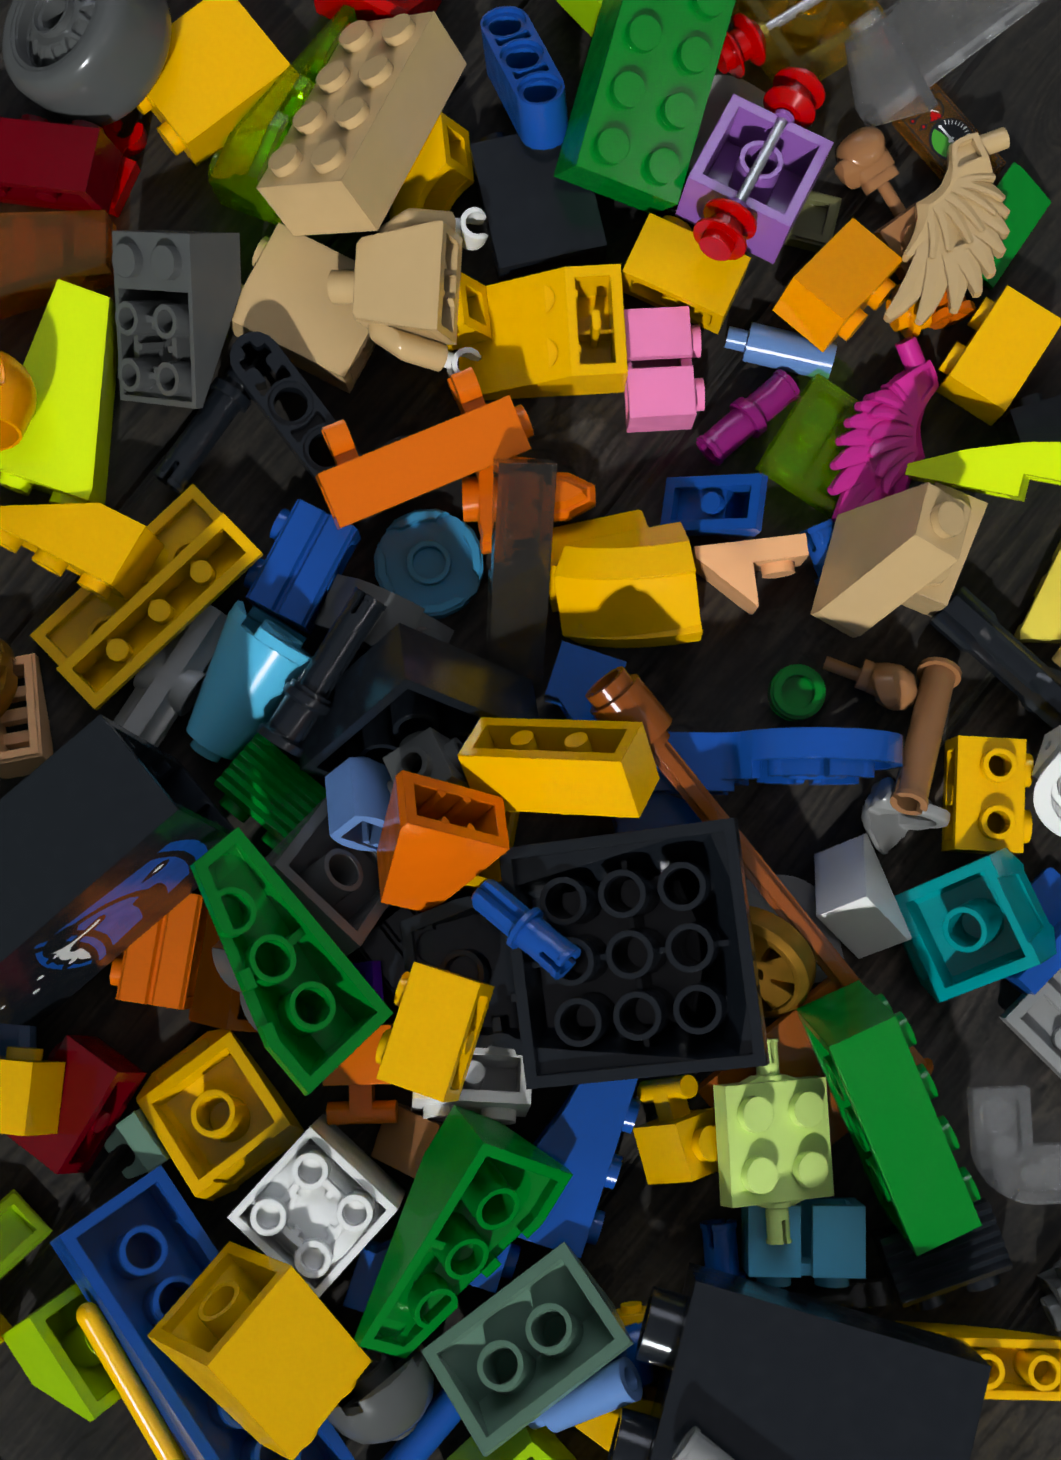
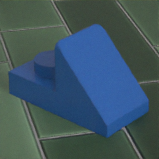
(716, 505)

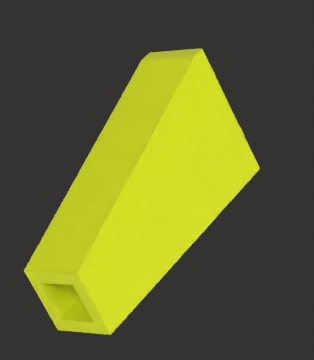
(75, 386)

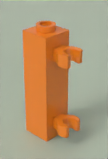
(424, 460)

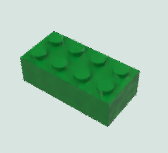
(643, 99)
(892, 1115)

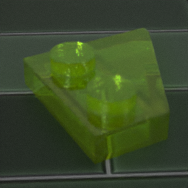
(806, 444)

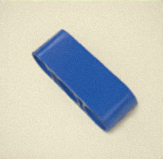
(524, 77)

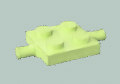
(773, 1143)

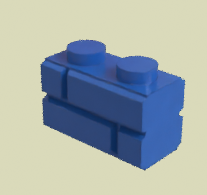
(300, 565)

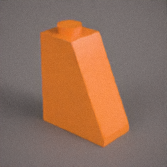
(436, 840)

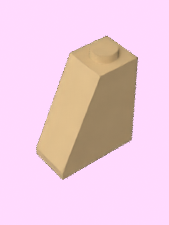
(887, 555)

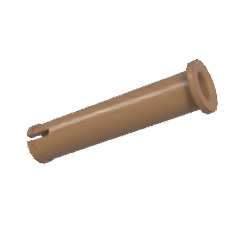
(924, 735)

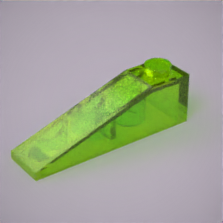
(245, 156)

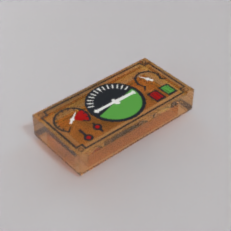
(936, 129)

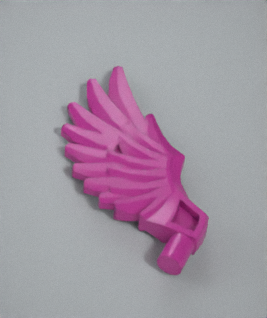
(884, 434)

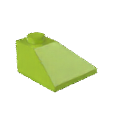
(60, 1356)

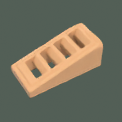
(38, 736)

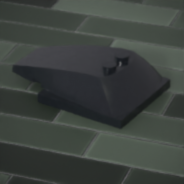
(660, 968)

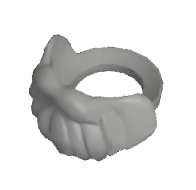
(888, 826)

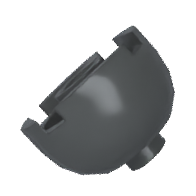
(386, 1398)

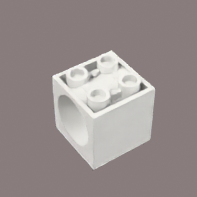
(319, 1205)

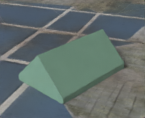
(527, 1348)

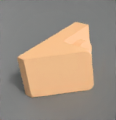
(733, 565)

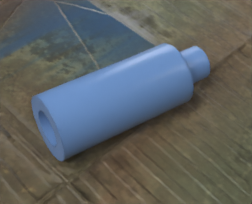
(781, 350)
(605, 1391)

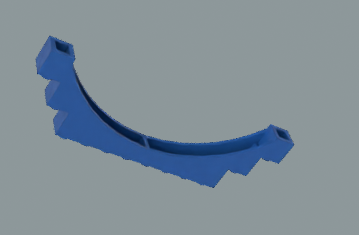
(593, 1114)

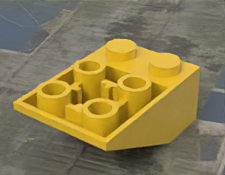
(554, 335)

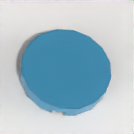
(430, 561)

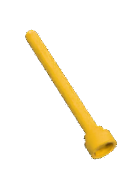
(127, 1382)

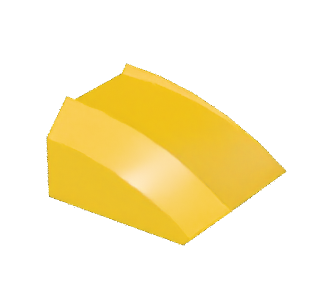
(629, 589)
(217, 1114)

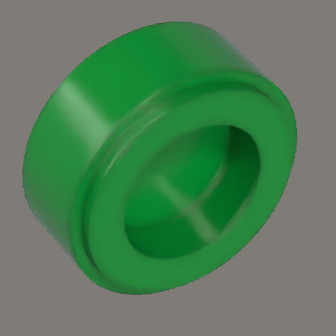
(796, 692)

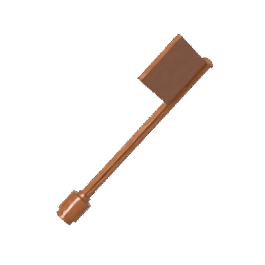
(627, 698)

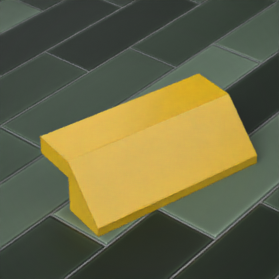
(111, 640)

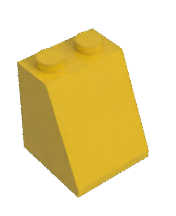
(262, 1347)

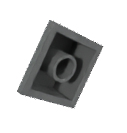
(330, 879)

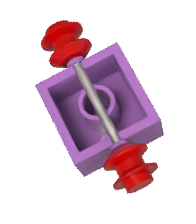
(757, 170)

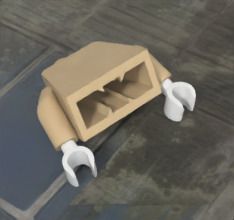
(410, 285)

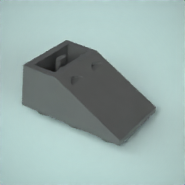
(172, 311)

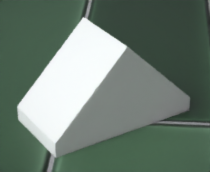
(857, 898)

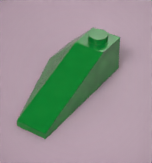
(292, 975)
(463, 1210)

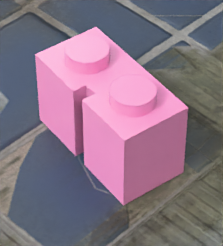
(660, 376)

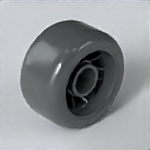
(86, 54)

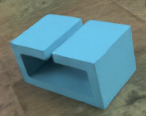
(825, 1243)

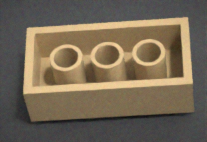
(362, 125)

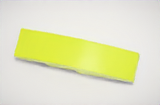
(993, 470)

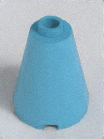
(244, 681)

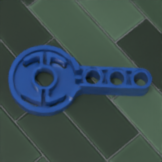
(784, 756)

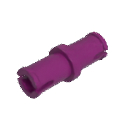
(748, 417)

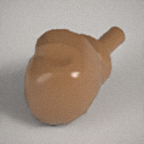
(868, 164)
(888, 682)

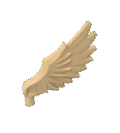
(956, 231)

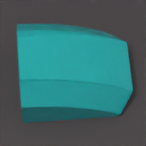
(975, 926)

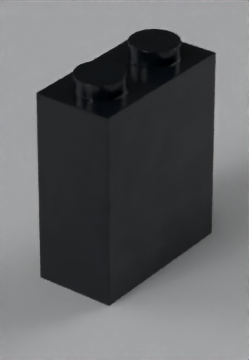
(530, 215)

